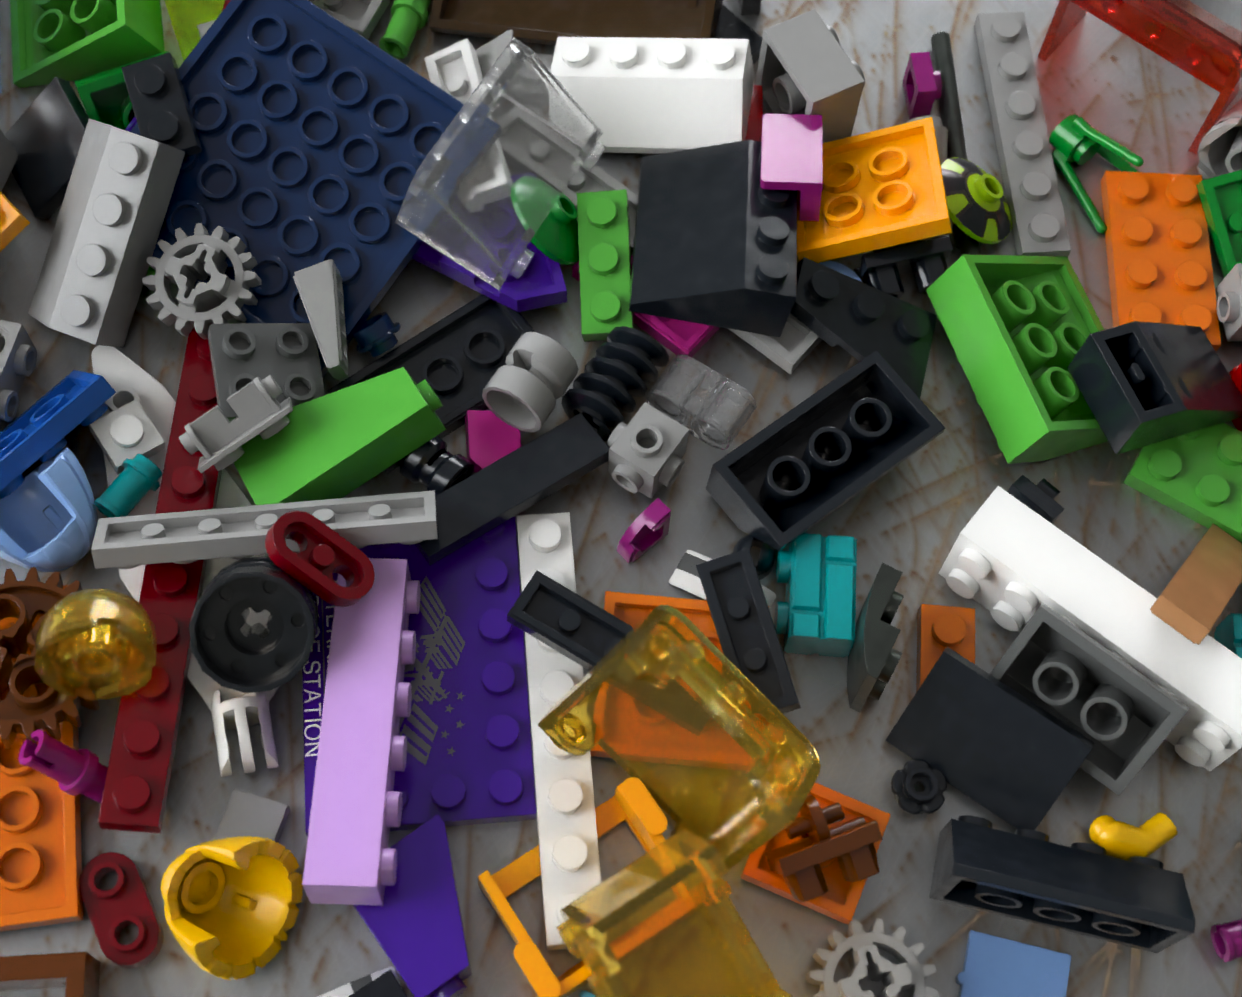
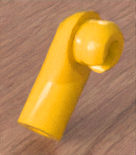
(1125, 840)

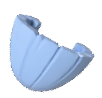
(49, 516)

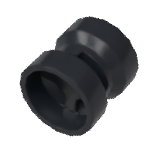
(435, 466)

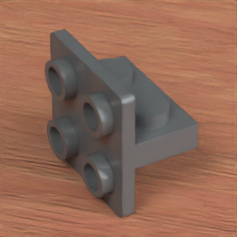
(265, 349)

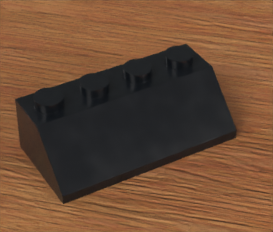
(822, 453)
(1061, 885)

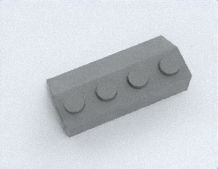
(105, 234)

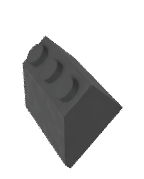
(1092, 694)

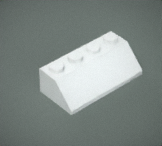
(659, 90)

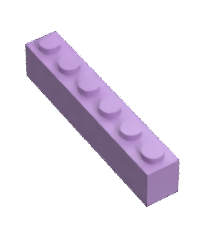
(360, 742)

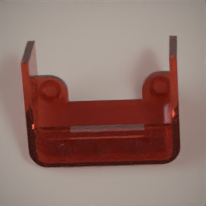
(1174, 31)

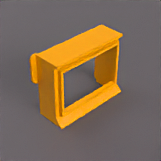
(630, 804)

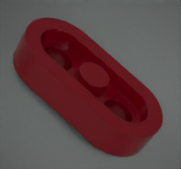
(319, 557)
(119, 907)

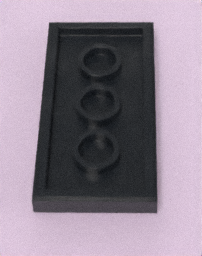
(454, 358)

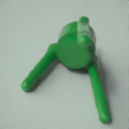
(1079, 142)

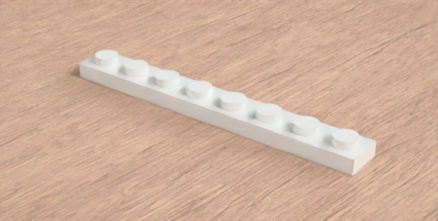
(561, 779)

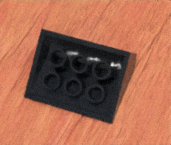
(714, 240)

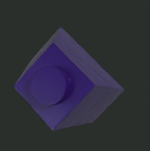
(422, 916)

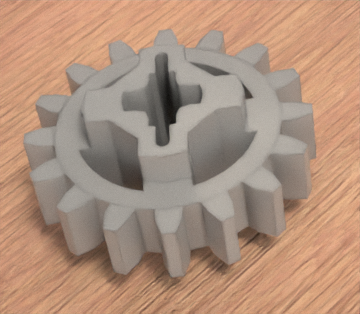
(195, 259)
(865, 958)

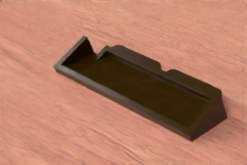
(547, 19)

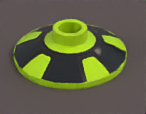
(976, 201)

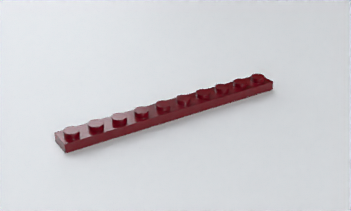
(151, 715)

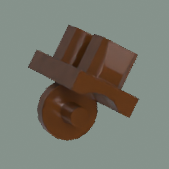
(848, 842)

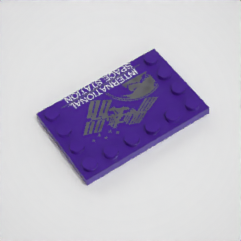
(467, 685)

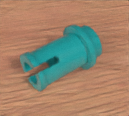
(129, 487)

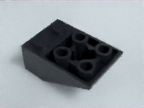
(1153, 383)

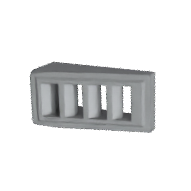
(323, 301)

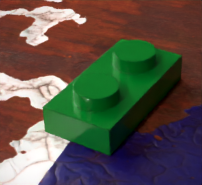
(1223, 211)

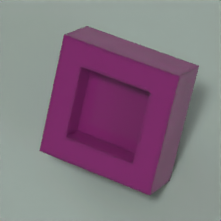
(921, 84)

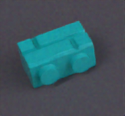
(818, 595)

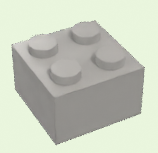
(810, 74)

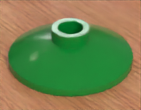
(559, 233)

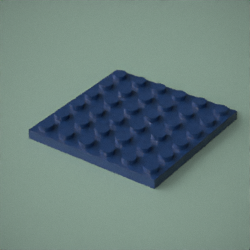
(304, 153)

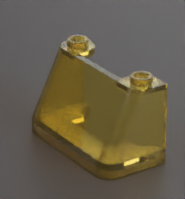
(691, 733)

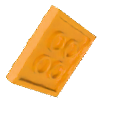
(877, 193)

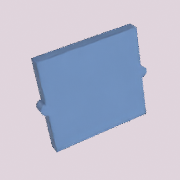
(1011, 969)

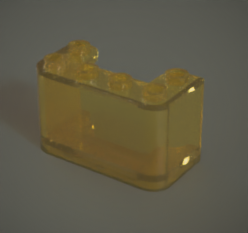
(667, 929)

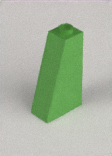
(341, 440)

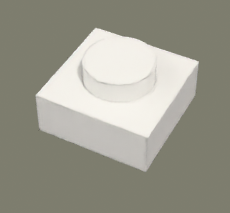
(126, 434)

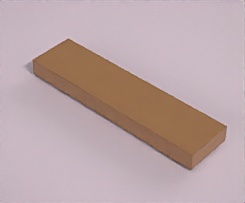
(1202, 585)

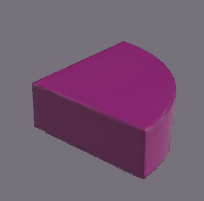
(645, 531)

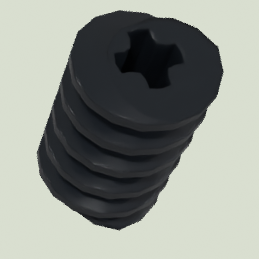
(614, 378)

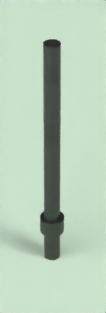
(953, 122)

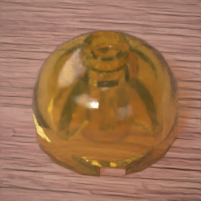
(96, 644)

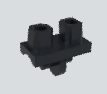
(922, 258)

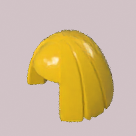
(232, 903)

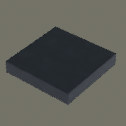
(48, 146)

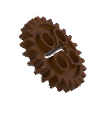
(22, 713)

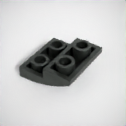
(872, 654)

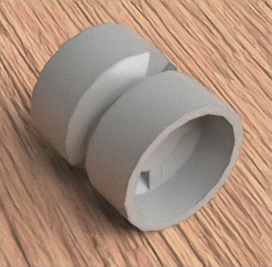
(530, 382)

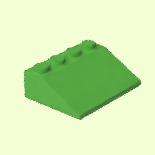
(80, 37)
(1015, 335)

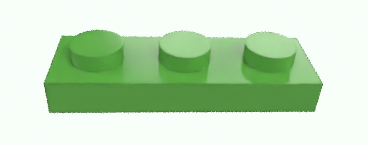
(604, 262)

